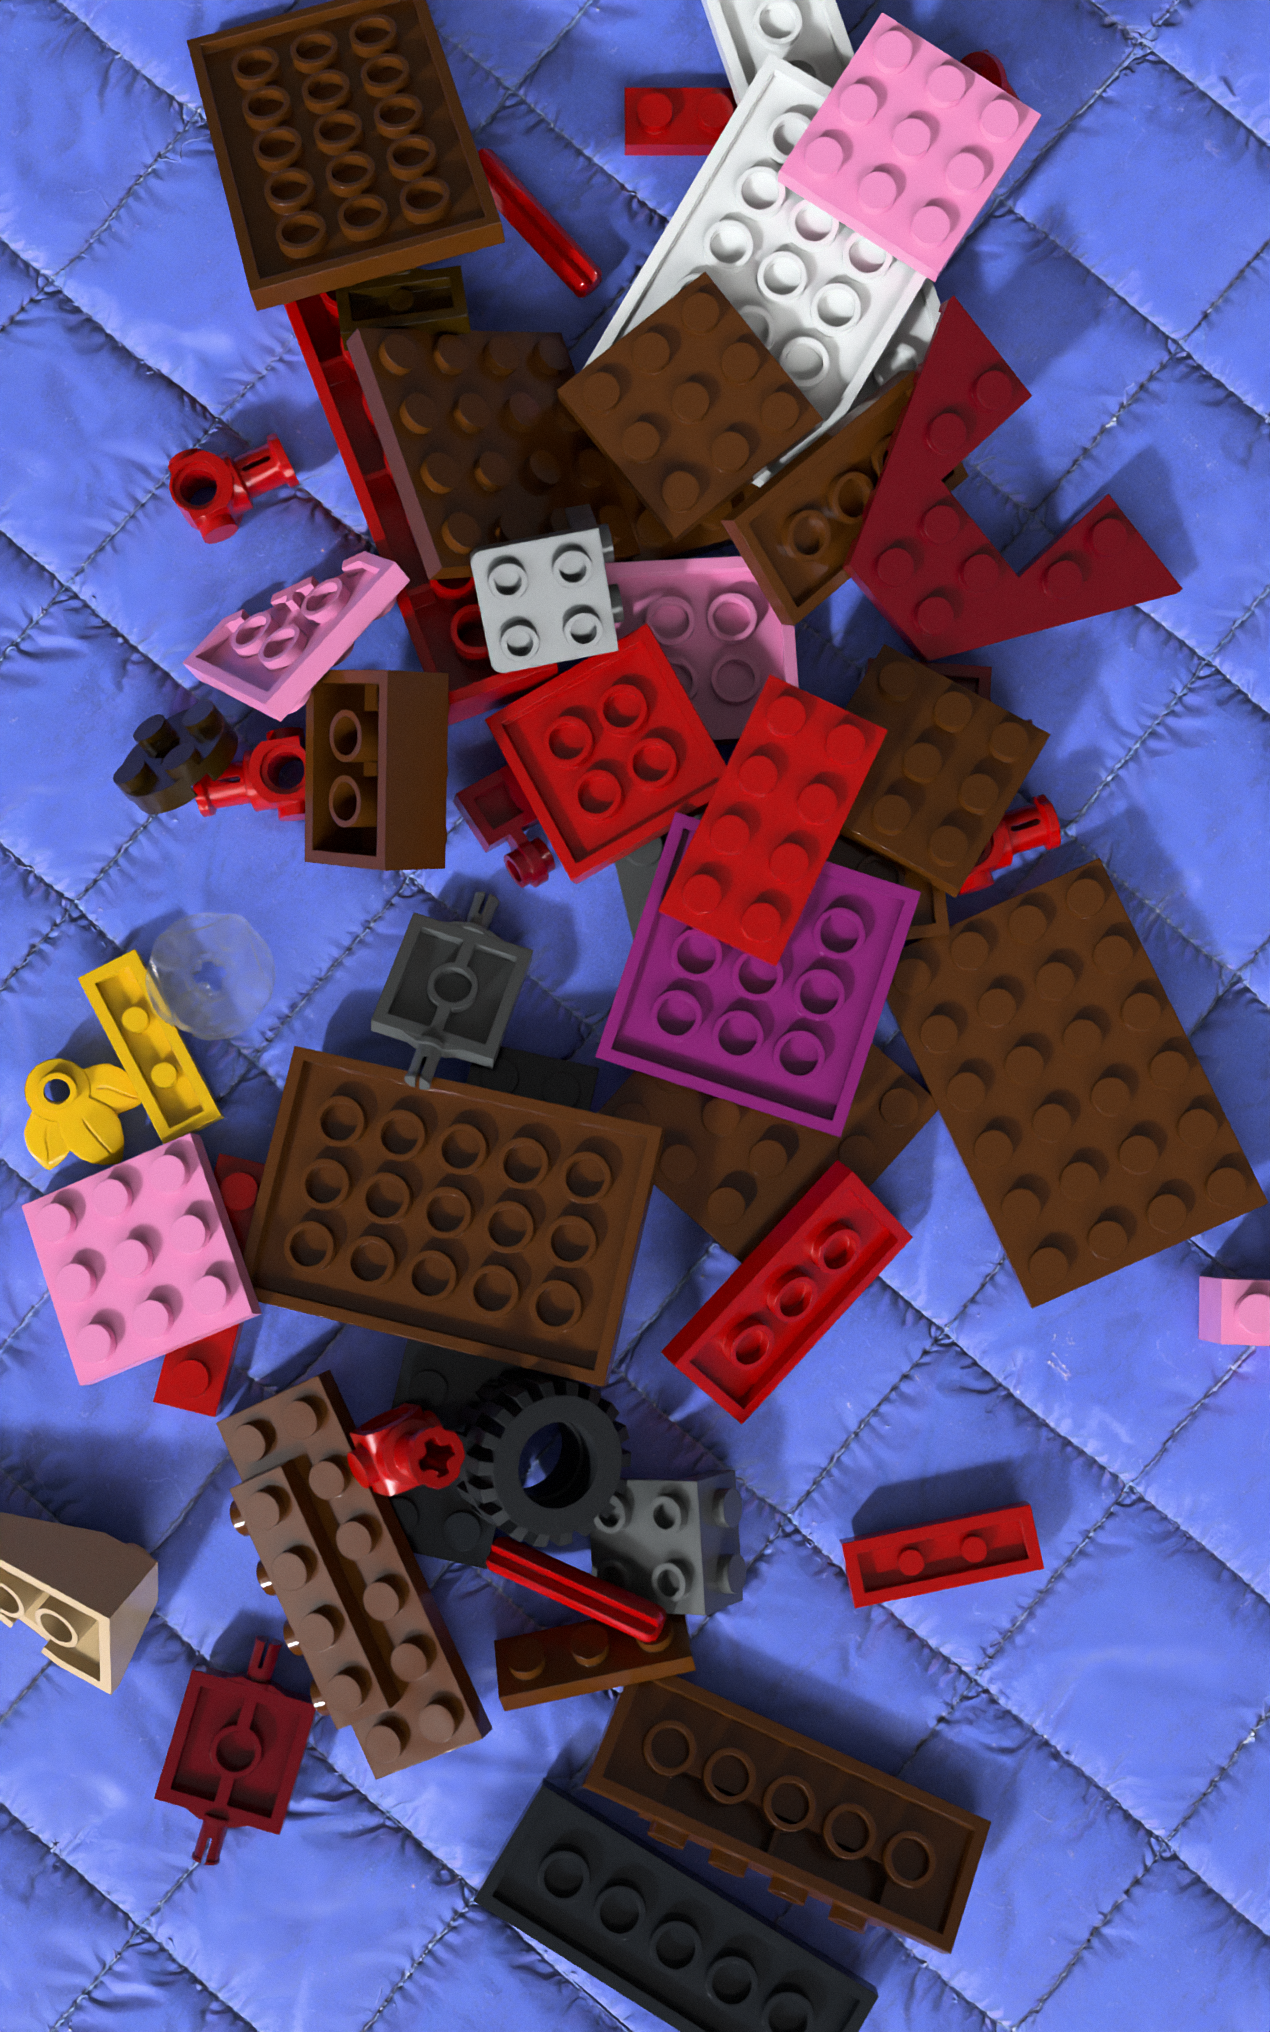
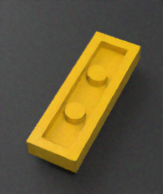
(150, 1049)

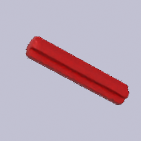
(540, 227)
(576, 1589)

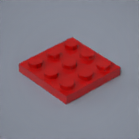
(609, 754)

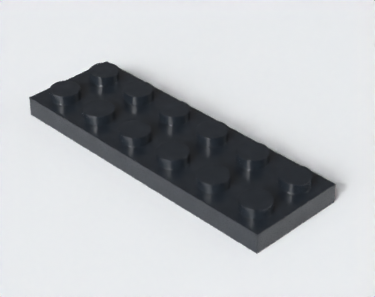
(661, 1928)

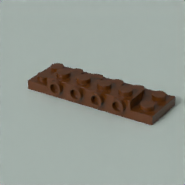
(347, 1582)
(789, 1811)

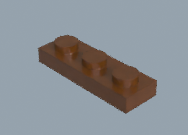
(586, 1660)

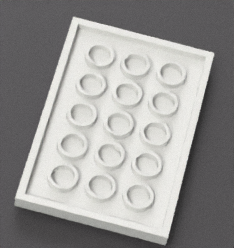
(791, 270)

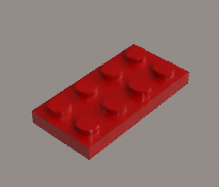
(772, 820)
(788, 1292)

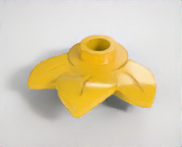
(85, 1119)

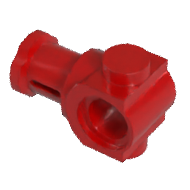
(236, 483)
(257, 777)
(1040, 830)
(405, 1451)

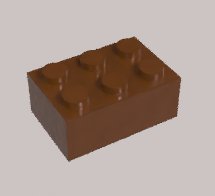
(377, 769)

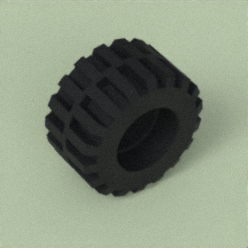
(582, 1477)

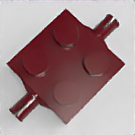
(237, 1749)

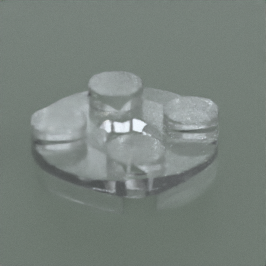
(195, 1007)

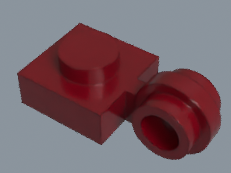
(500, 814)

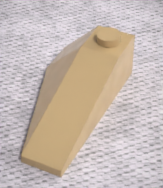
(78, 1594)

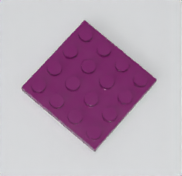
(757, 1032)

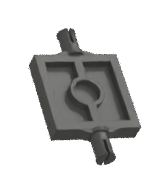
(452, 990)

